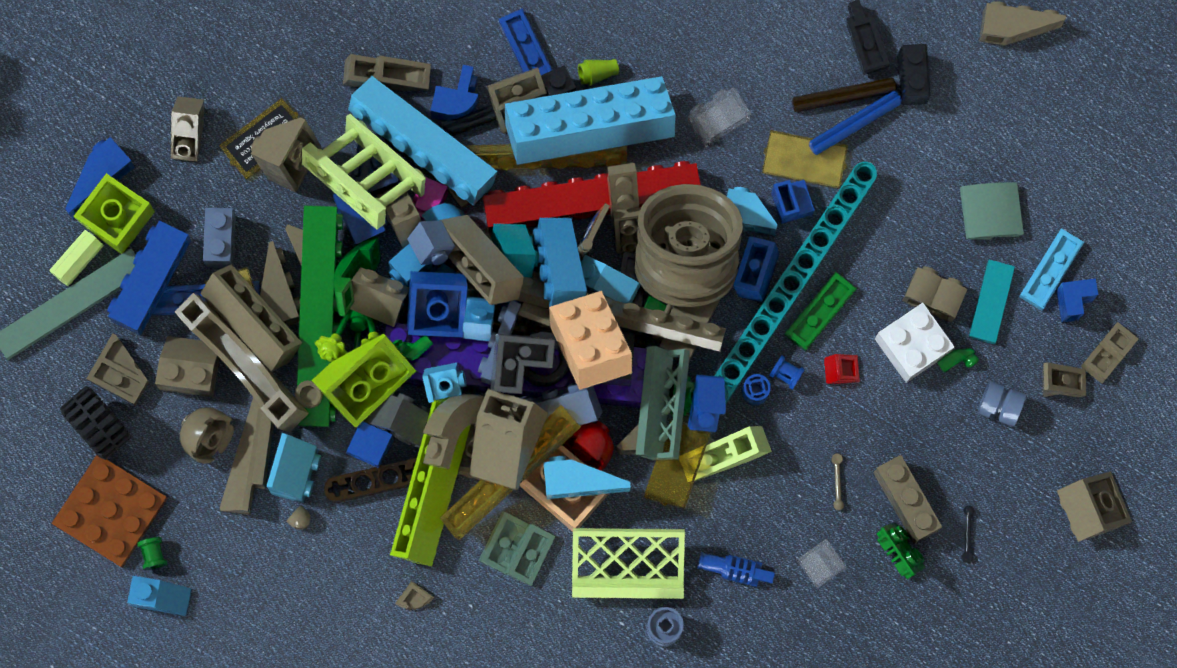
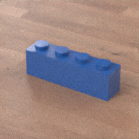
(149, 277)

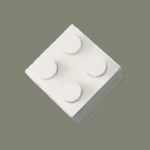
(914, 342)

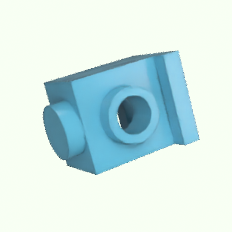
(449, 373)

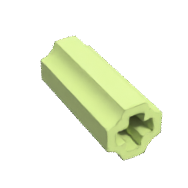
(76, 258)

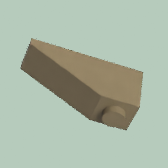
(402, 216)

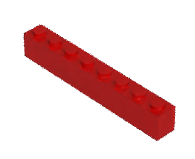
(578, 197)

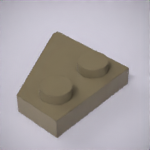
(118, 372)

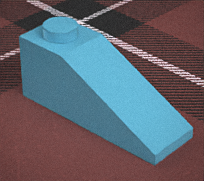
(575, 479)

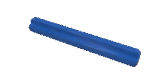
(855, 122)

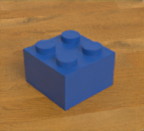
(436, 304)

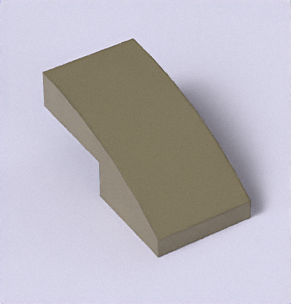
(1109, 352)

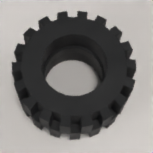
(95, 422)

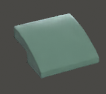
(991, 210)
(516, 548)

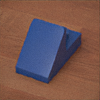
(707, 403)

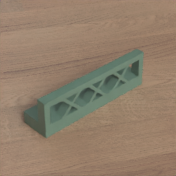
(657, 403)

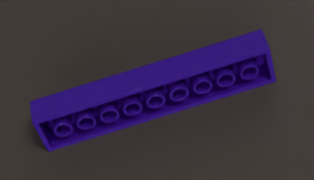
(469, 354)

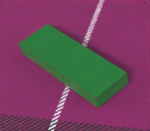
(820, 311)

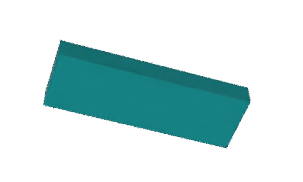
(991, 302)

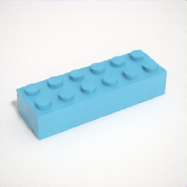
(589, 120)

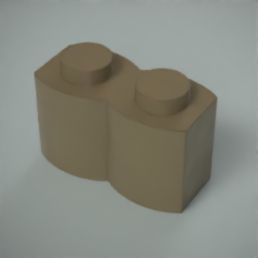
(939, 295)

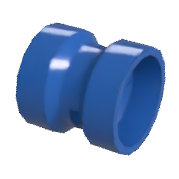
(753, 394)

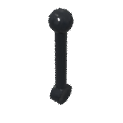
(967, 556)

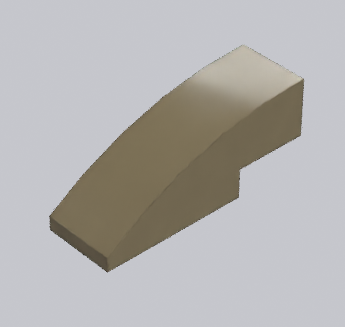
(392, 72)

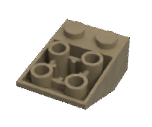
(505, 438)

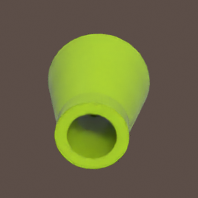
(594, 71)

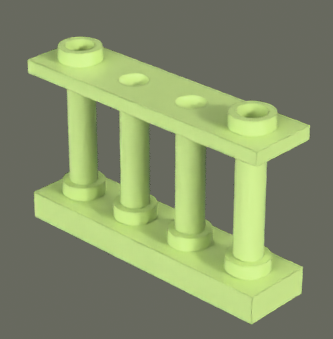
(355, 192)

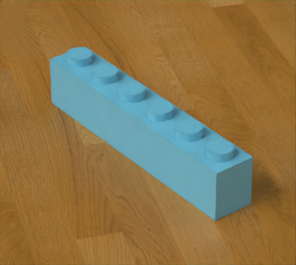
(422, 140)

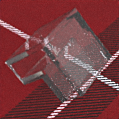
(821, 563)

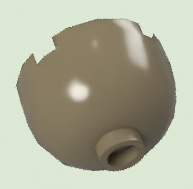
(205, 433)

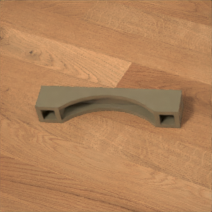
(263, 385)

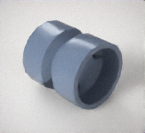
(1001, 403)
(664, 627)

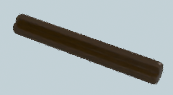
(843, 94)

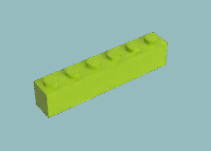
(426, 502)

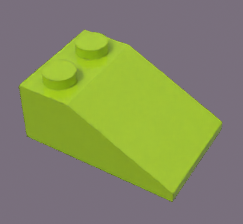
(364, 378)

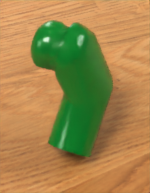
(412, 351)
(956, 356)

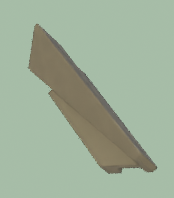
(250, 462)

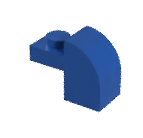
(454, 103)

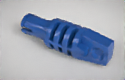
(736, 569)

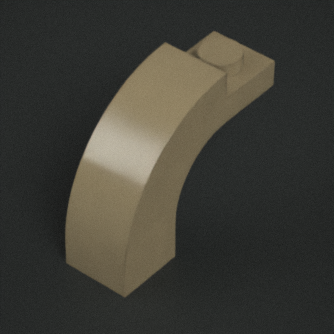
(446, 426)

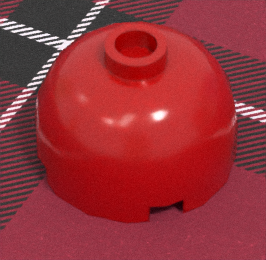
(591, 445)

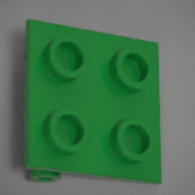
(911, 558)

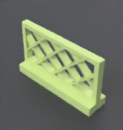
(634, 585)

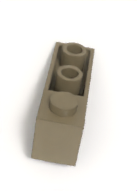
(1011, 24)
(277, 287)

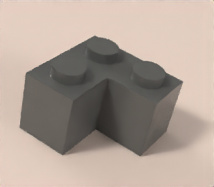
(514, 353)
(401, 419)

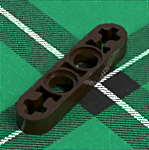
(376, 477)

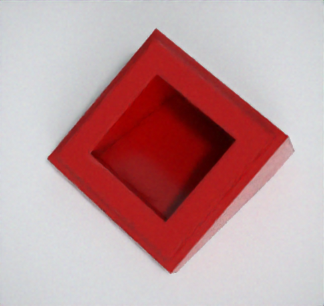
(841, 369)

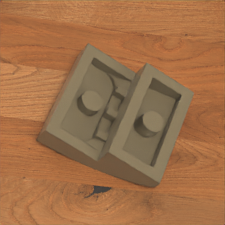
(513, 89)

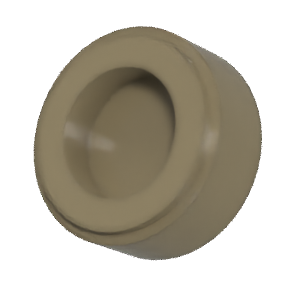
(308, 394)

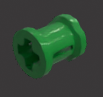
(152, 553)

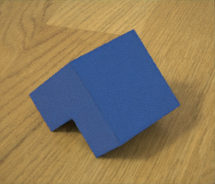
(792, 200)
(1073, 295)
(370, 444)

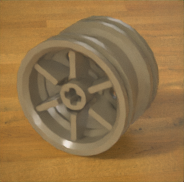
(688, 245)

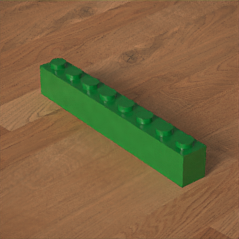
(318, 299)

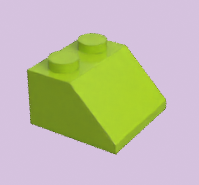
(114, 213)

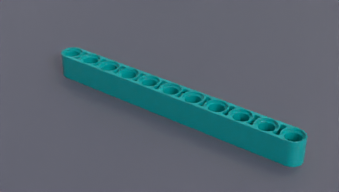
(797, 274)

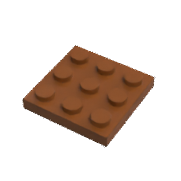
(109, 511)

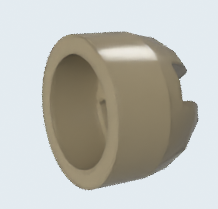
(300, 518)

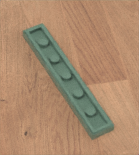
(66, 305)

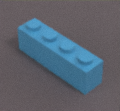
(559, 260)

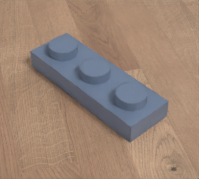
(508, 319)

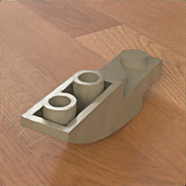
(624, 206)

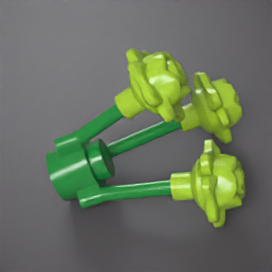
(332, 348)

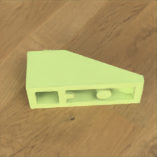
(733, 451)

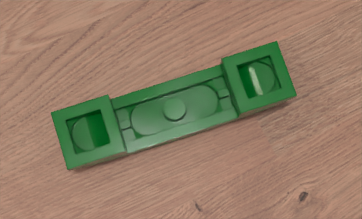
(363, 255)

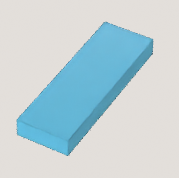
(1051, 269)

